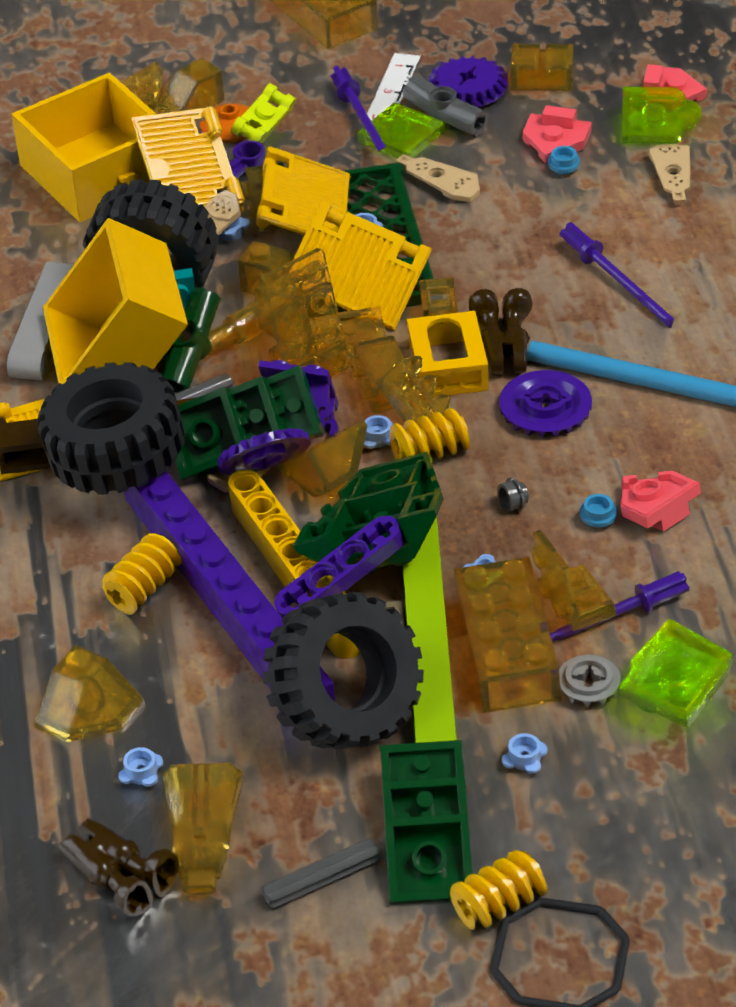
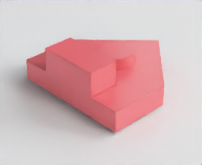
(674, 77)
(556, 128)
(658, 500)

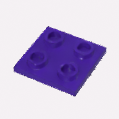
(320, 386)

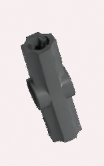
(443, 104)

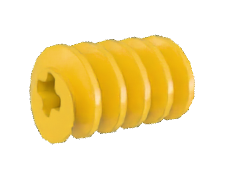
(430, 434)
(140, 572)
(498, 886)

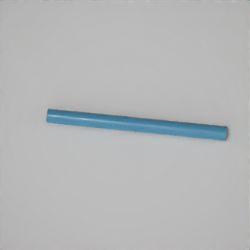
(632, 373)

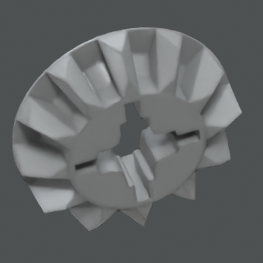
(604, 675)

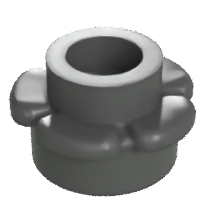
(512, 495)

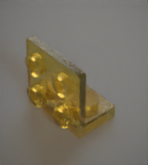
(572, 590)

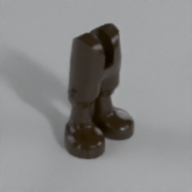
(498, 344)
(106, 853)

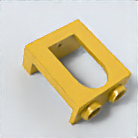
(452, 375)

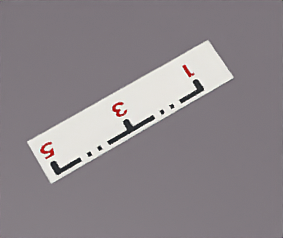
(392, 84)

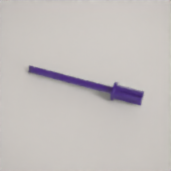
(348, 91)
(591, 251)
(646, 596)

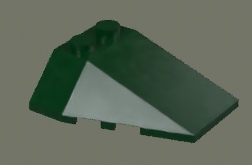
(396, 488)

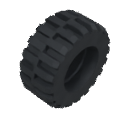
(167, 216)
(111, 428)
(389, 664)

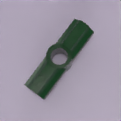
(193, 341)

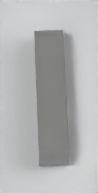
(31, 349)

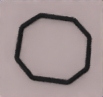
(568, 905)

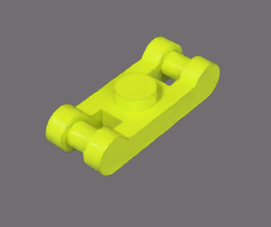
(262, 116)

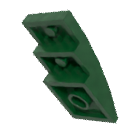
(238, 413)
(425, 819)

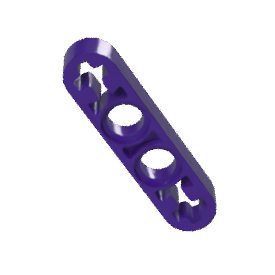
(335, 564)

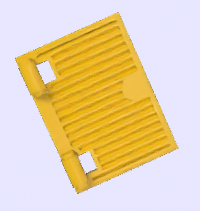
(185, 158)
(298, 191)
(365, 262)

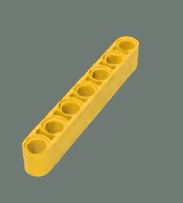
(274, 536)

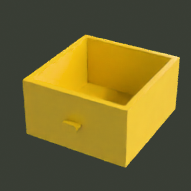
(82, 143)
(115, 304)

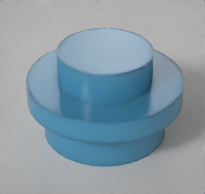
(563, 160)
(598, 511)

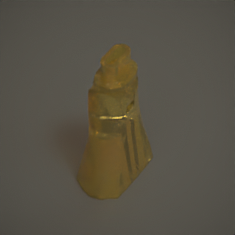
(201, 817)

